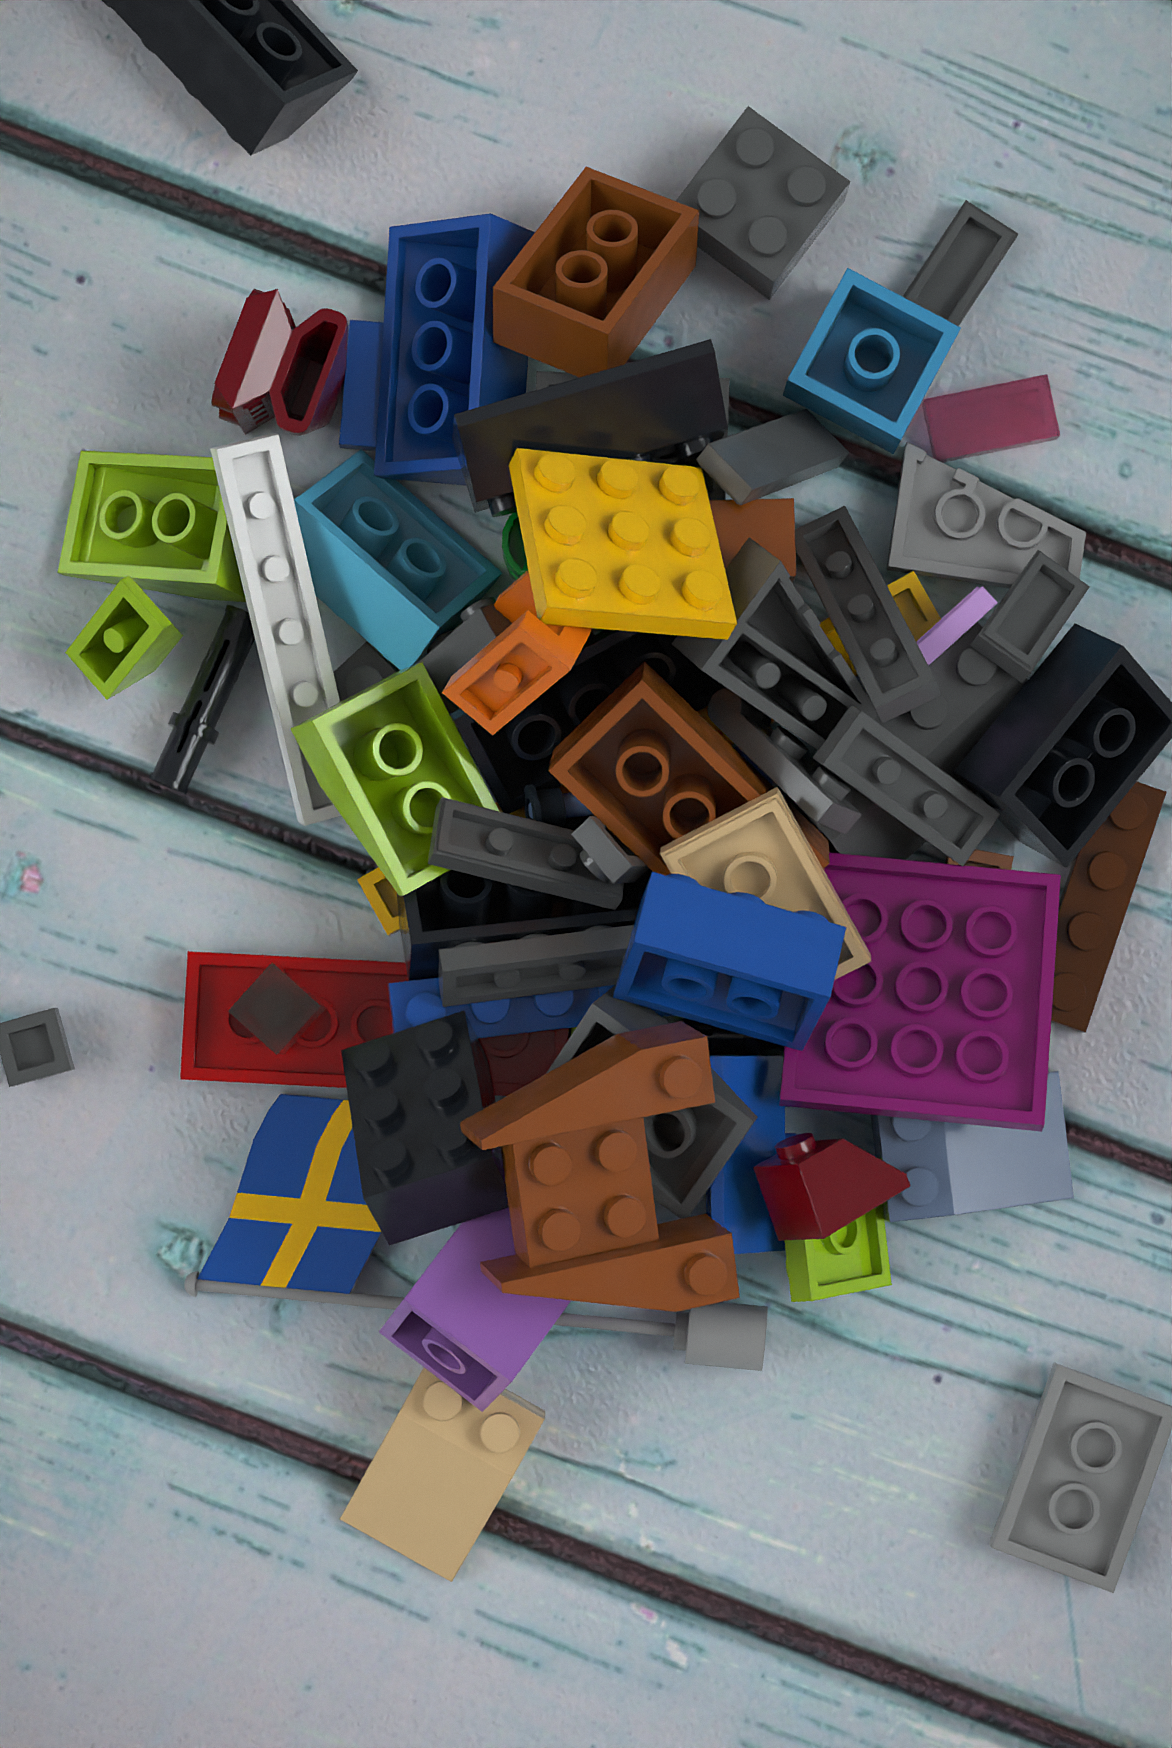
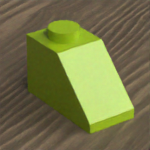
(123, 640)

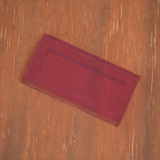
(991, 419)

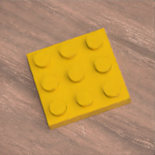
(621, 545)

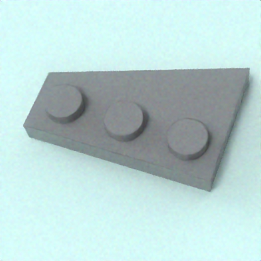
(969, 531)

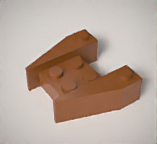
(585, 1181)

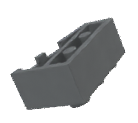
(778, 652)

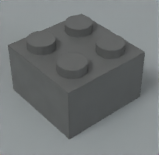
(762, 202)

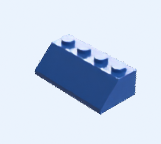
(441, 342)

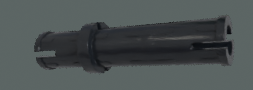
(205, 702)

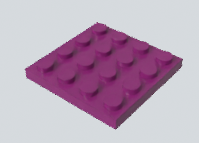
(948, 1008)

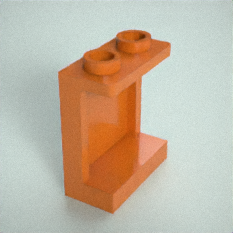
(516, 663)

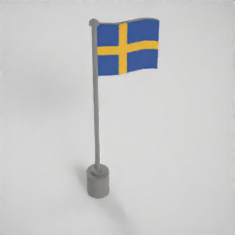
(309, 1233)

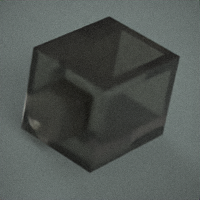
(277, 1009)

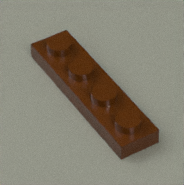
(1097, 903)

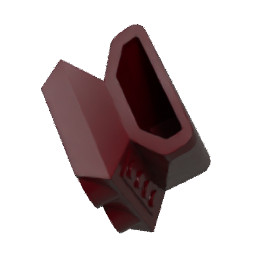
(282, 367)

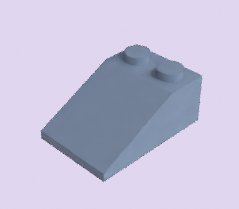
(974, 1166)

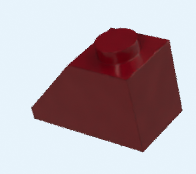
(823, 1185)

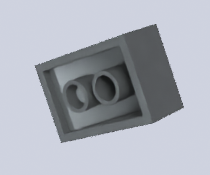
(683, 1145)

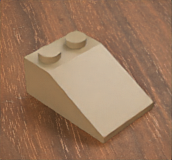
(441, 1473)

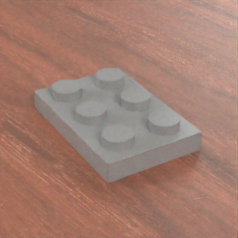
(1083, 1477)

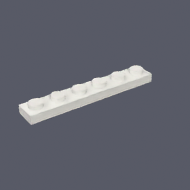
(279, 603)

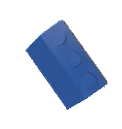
(730, 961)
(735, 1194)

